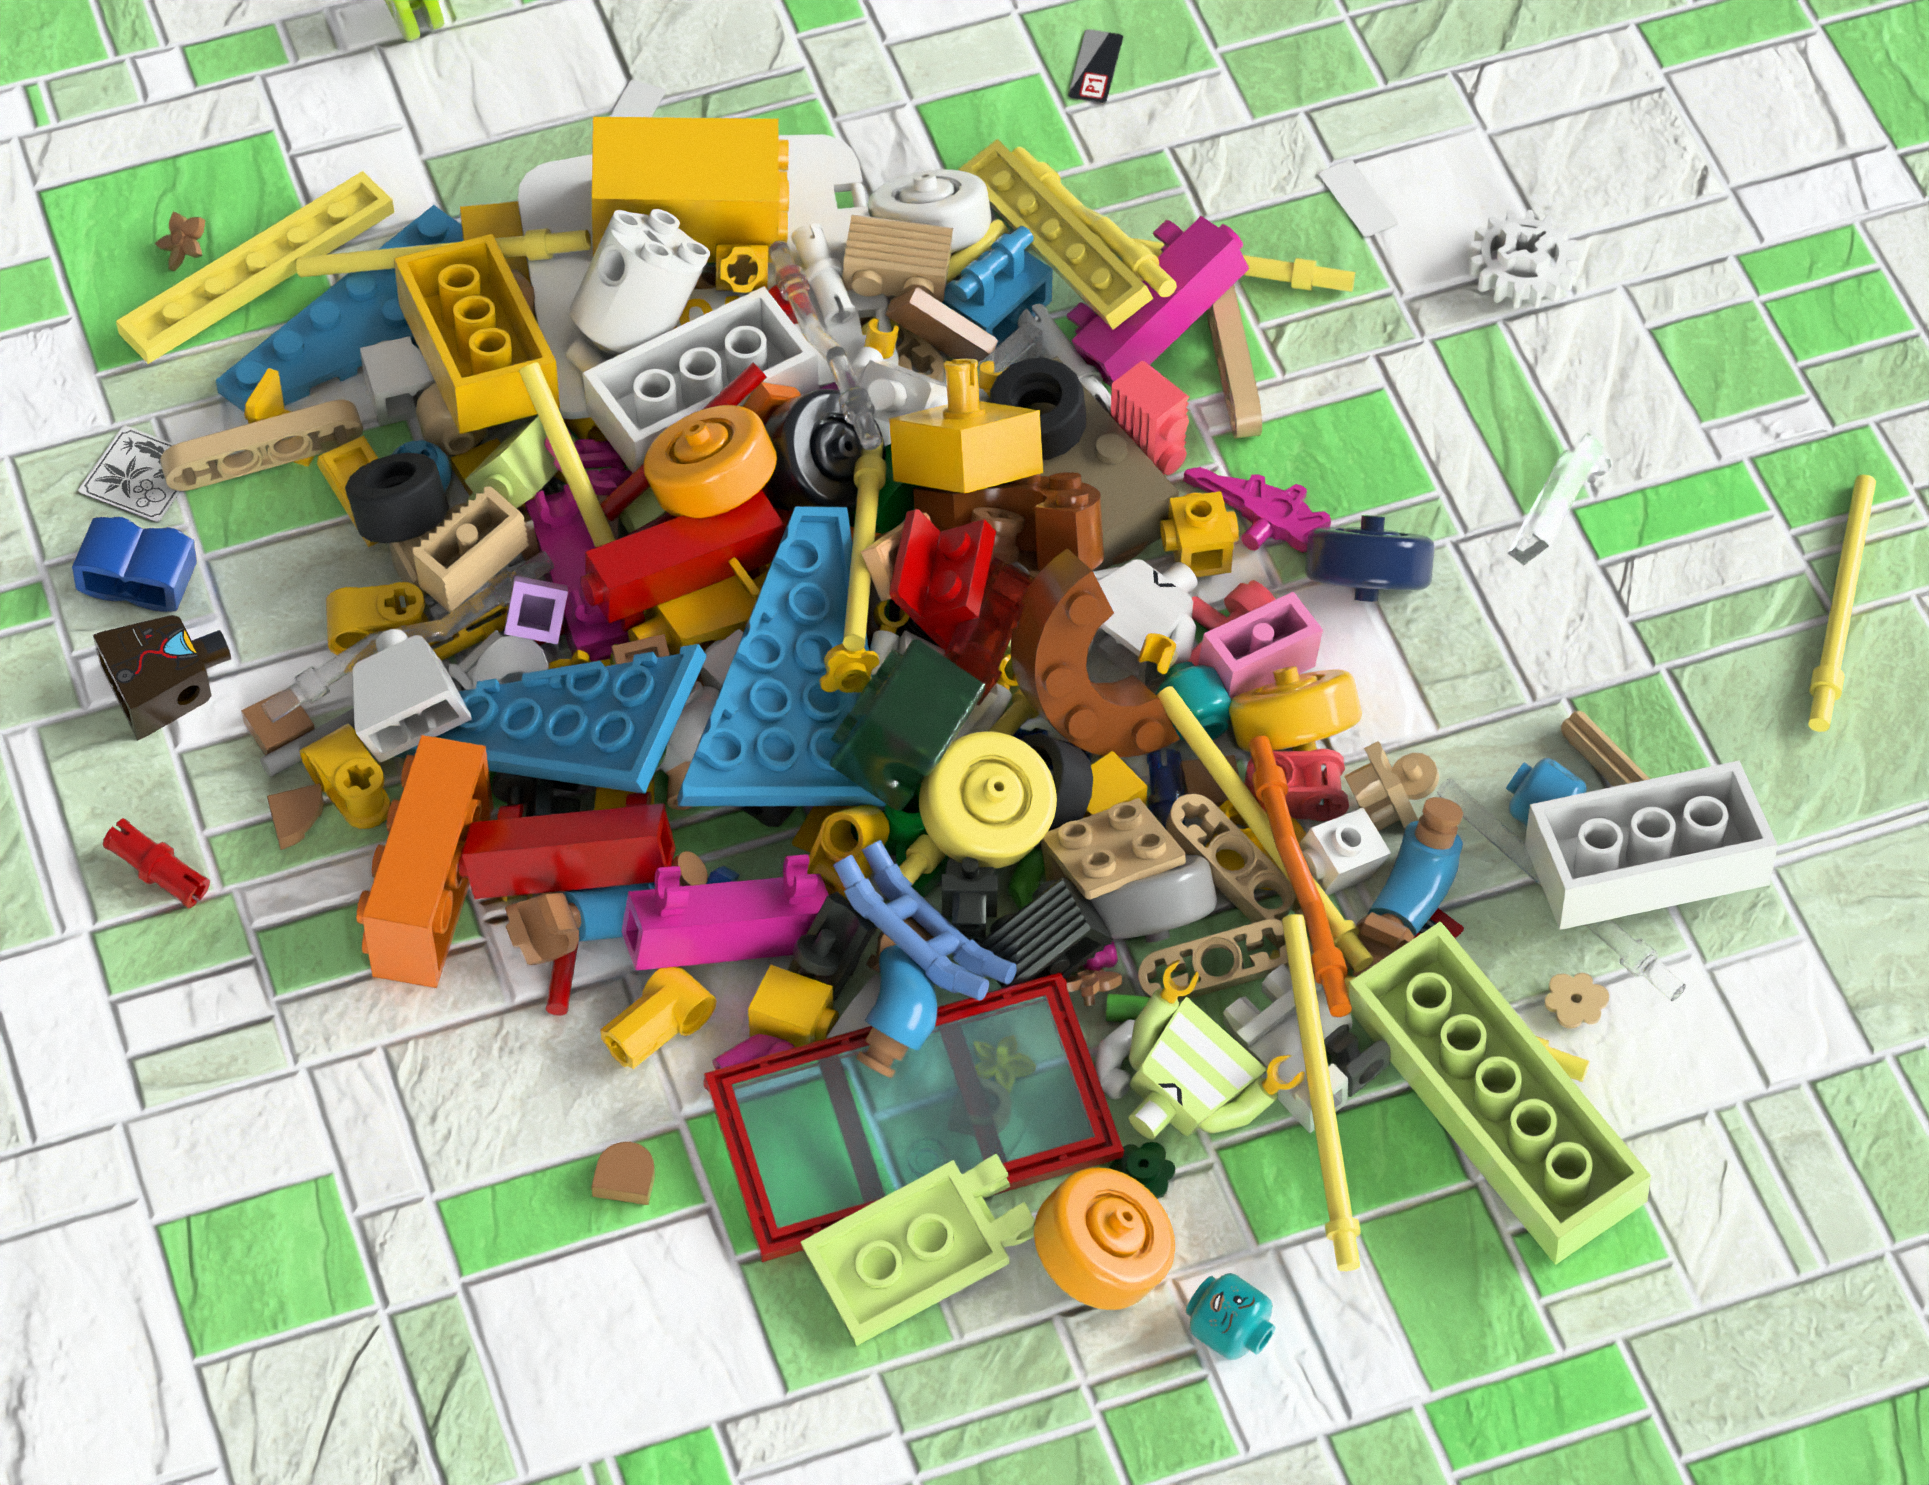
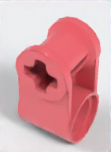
(1309, 784)

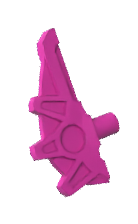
(1269, 509)

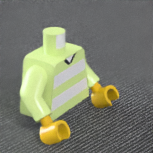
(1195, 1069)

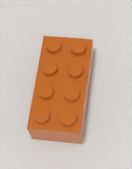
(416, 874)

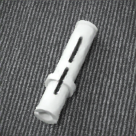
(1057, 344)

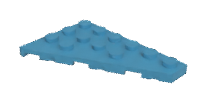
(771, 717)

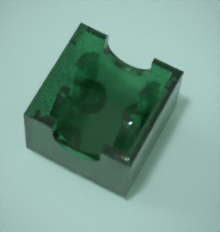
(904, 722)

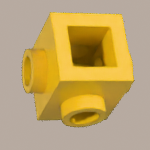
(1200, 533)

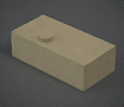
(1129, 483)

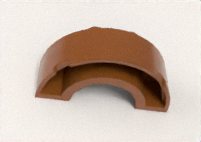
(1056, 510)
(1050, 667)

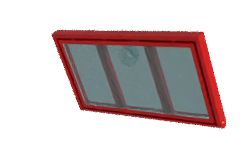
(829, 1135)

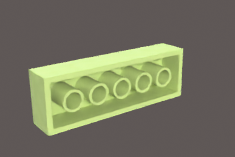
(1499, 1093)

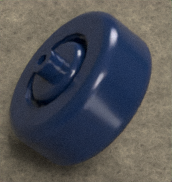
(1369, 558)

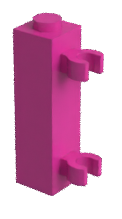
(1204, 266)
(565, 539)
(721, 919)

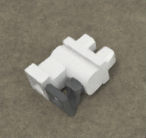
(1277, 1033)

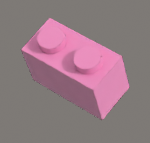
(1262, 642)

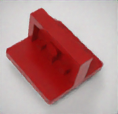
(941, 574)

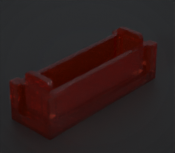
(981, 642)

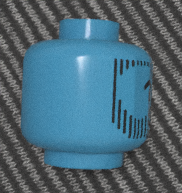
(1541, 783)

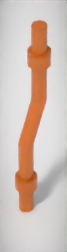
(1327, 961)

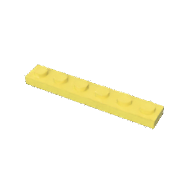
(1059, 236)
(254, 267)

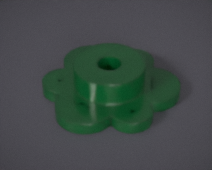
(1156, 1170)

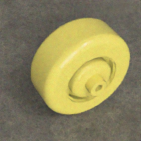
(988, 799)

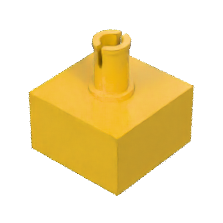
(967, 440)

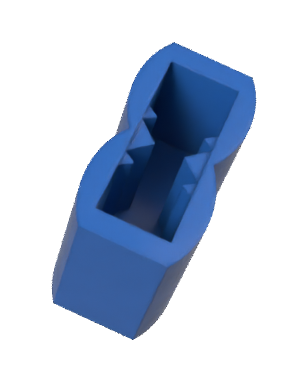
(134, 564)

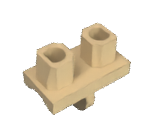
(1387, 789)

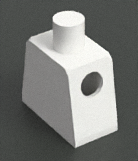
(403, 695)

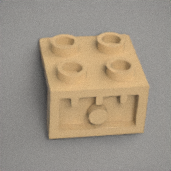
(1110, 849)

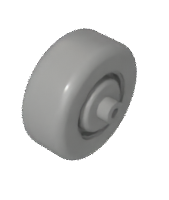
(1159, 902)

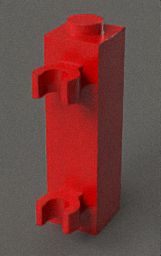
(678, 559)
(567, 849)

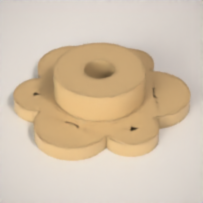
(1589, 999)

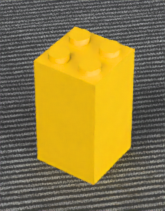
(710, 173)

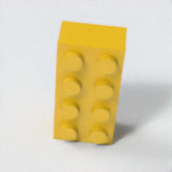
(473, 331)

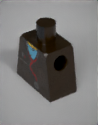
(158, 670)

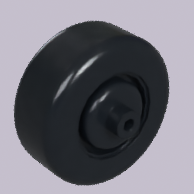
(814, 452)

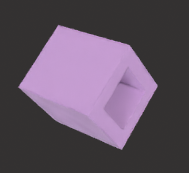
(536, 609)

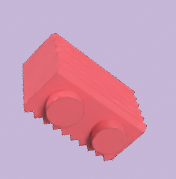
(1152, 415)

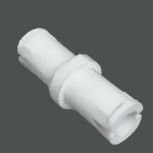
(823, 274)

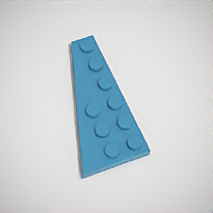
(330, 331)
(582, 719)

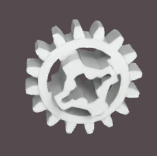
(1523, 259)

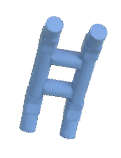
(905, 903)

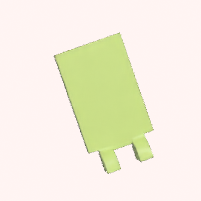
(916, 1246)

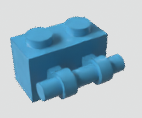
(1001, 285)

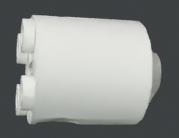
(637, 281)

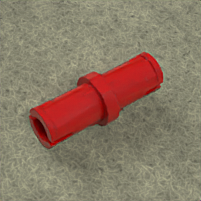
(156, 863)

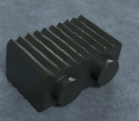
(1049, 933)

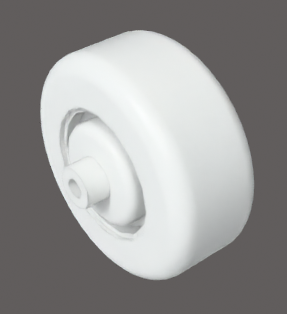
(937, 199)

